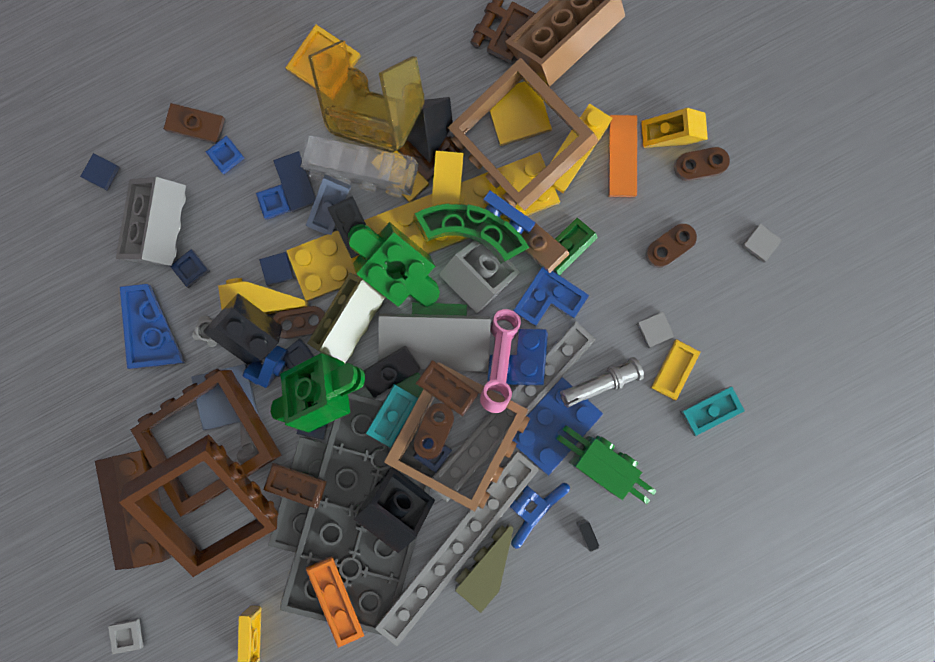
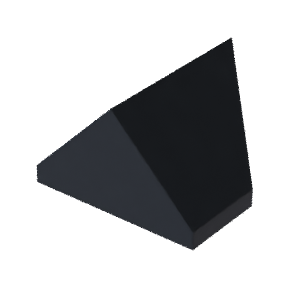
(431, 126)

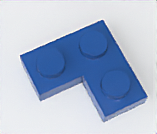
(546, 290)
(530, 361)

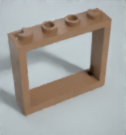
(552, 172)
(493, 471)

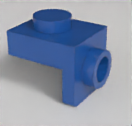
(266, 372)

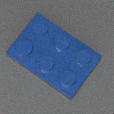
(546, 423)

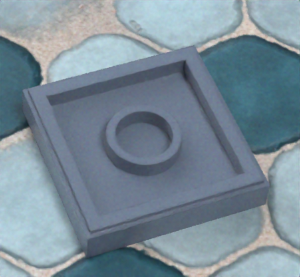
(214, 405)

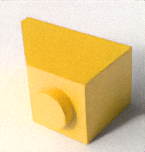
(674, 129)

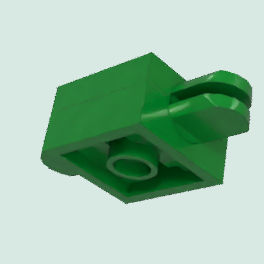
(393, 264)
(316, 392)
(610, 470)

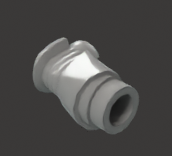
(249, 448)

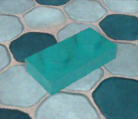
(713, 411)
(392, 416)

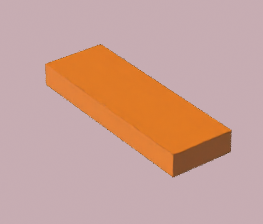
(623, 156)
(335, 601)

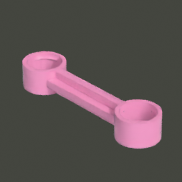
(500, 360)

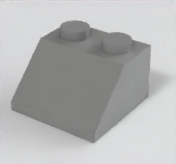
(478, 275)

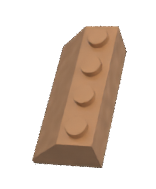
(563, 34)

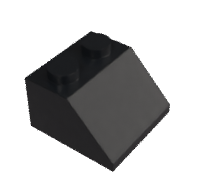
(244, 330)
(395, 510)

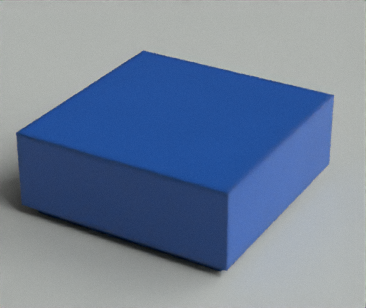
(225, 154)
(273, 202)

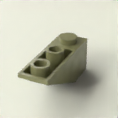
(484, 578)

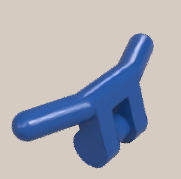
(535, 516)

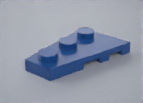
(146, 330)

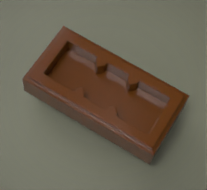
(194, 123)
(447, 388)
(295, 485)

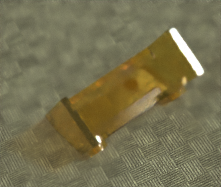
(362, 115)

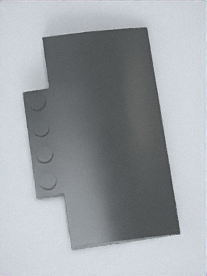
(352, 468)

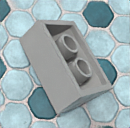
(151, 221)

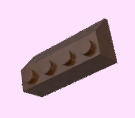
(129, 540)

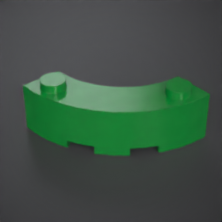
(471, 223)

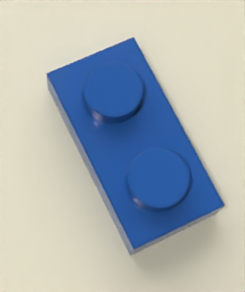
(500, 207)

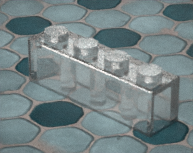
(360, 166)

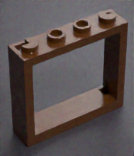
(248, 416)
(170, 535)

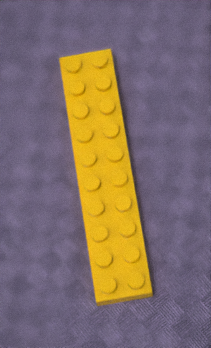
(326, 263)

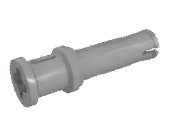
(612, 378)

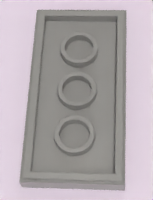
(447, 339)

